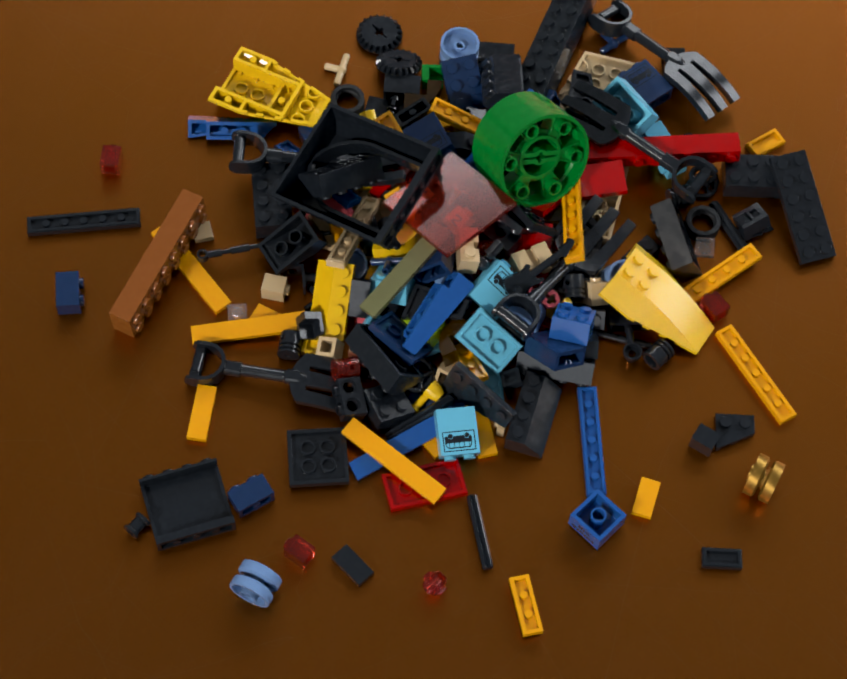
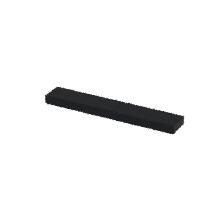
(83, 222)

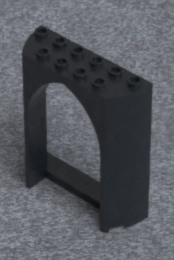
(345, 133)

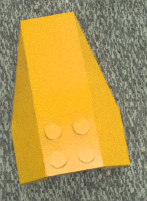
(268, 91)
(652, 296)

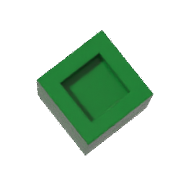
(430, 72)

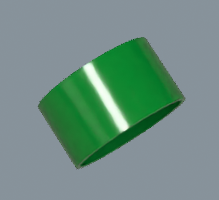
(541, 159)

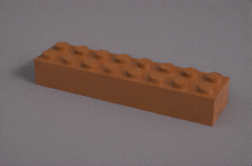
(158, 263)

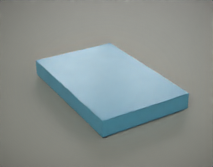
(488, 341)

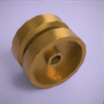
(763, 478)

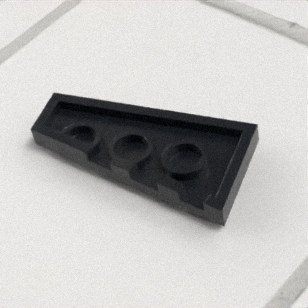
(471, 391)

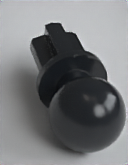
(491, 253)

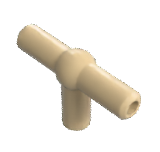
(340, 69)

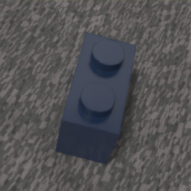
(69, 292)
(250, 495)

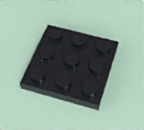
(317, 457)

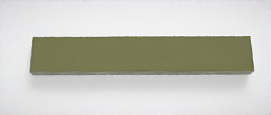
(398, 278)

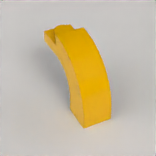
(407, 238)

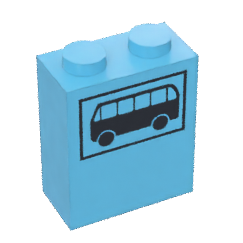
(489, 287)
(456, 433)

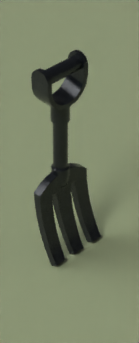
(679, 69)
(617, 127)
(273, 155)
(590, 267)
(298, 378)

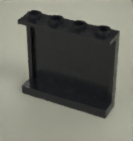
(187, 504)

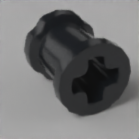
(137, 525)

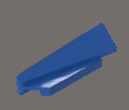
(222, 127)
(435, 309)

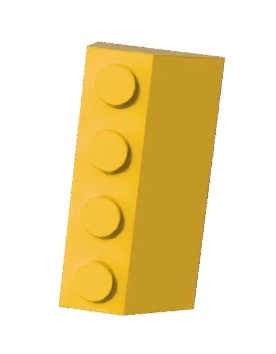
(332, 298)

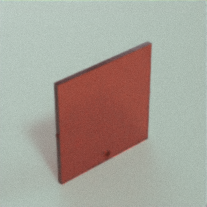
(456, 208)

